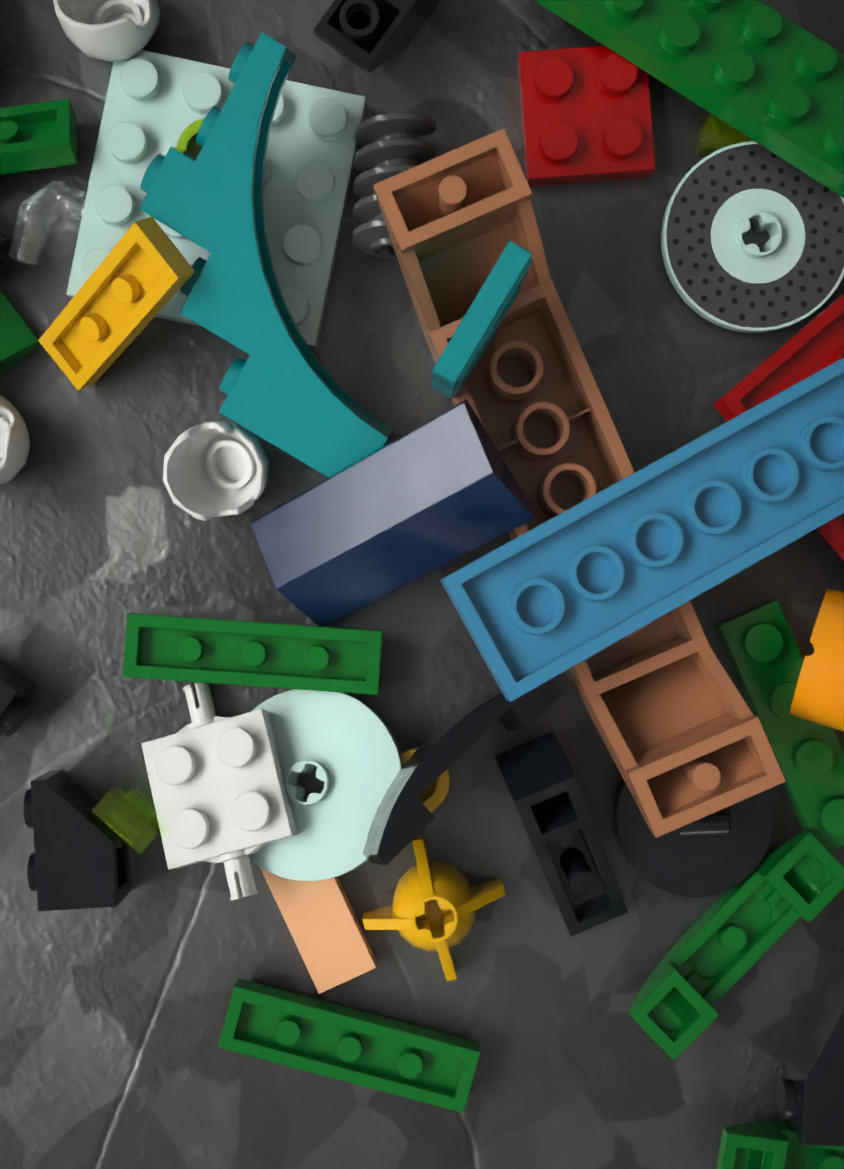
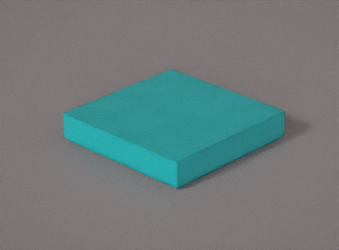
(481, 321)

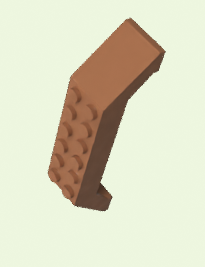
(661, 691)

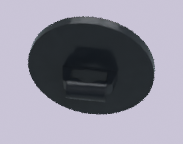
(702, 855)

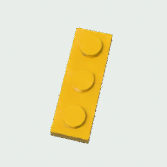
(116, 303)

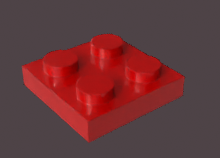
(584, 116)

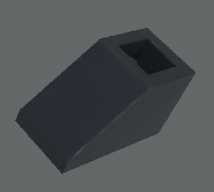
(372, 29)
(75, 854)

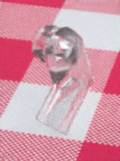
(40, 213)

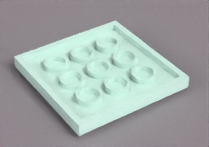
(304, 174)

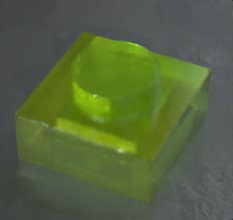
(129, 816)

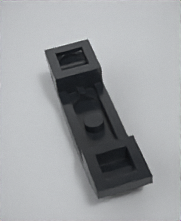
(401, 812)

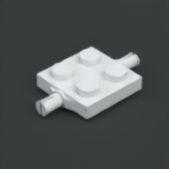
(219, 790)

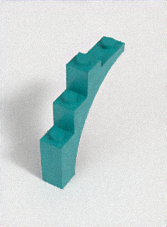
(235, 293)

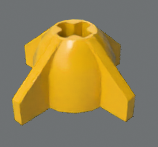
(434, 906)

